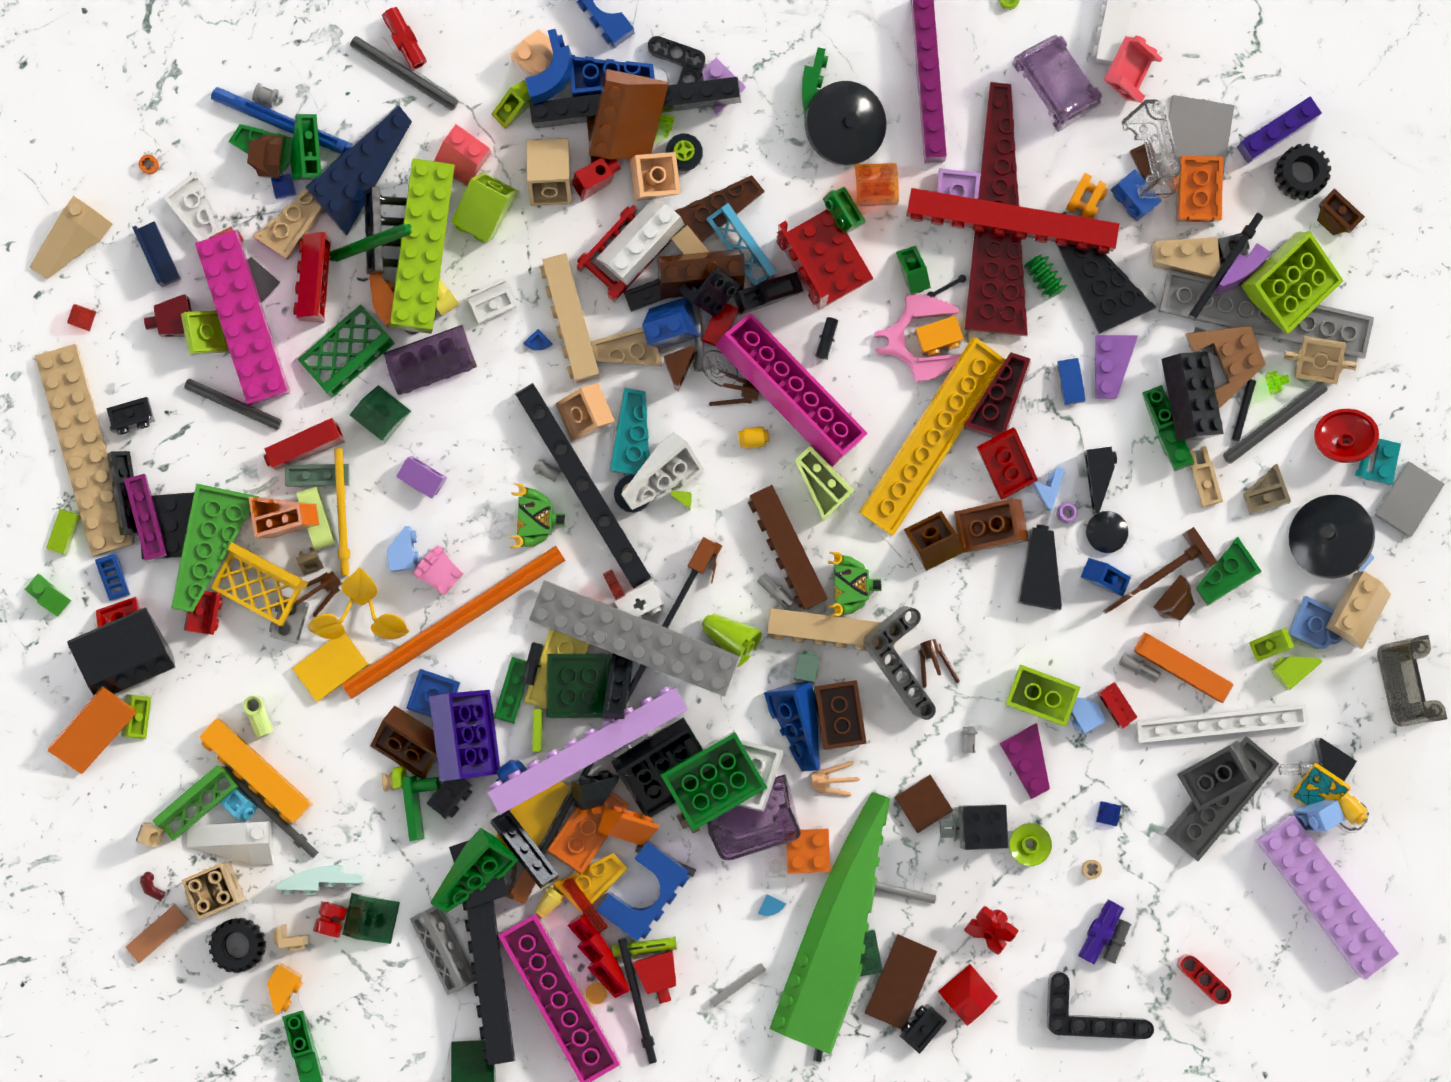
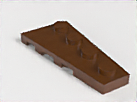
(738, 195)

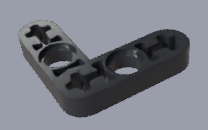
(688, 67)

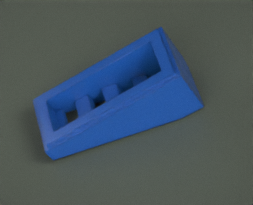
(105, 579)

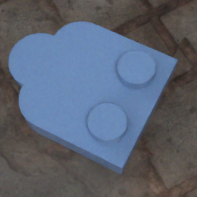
(1310, 624)

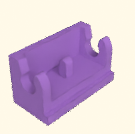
(421, 477)

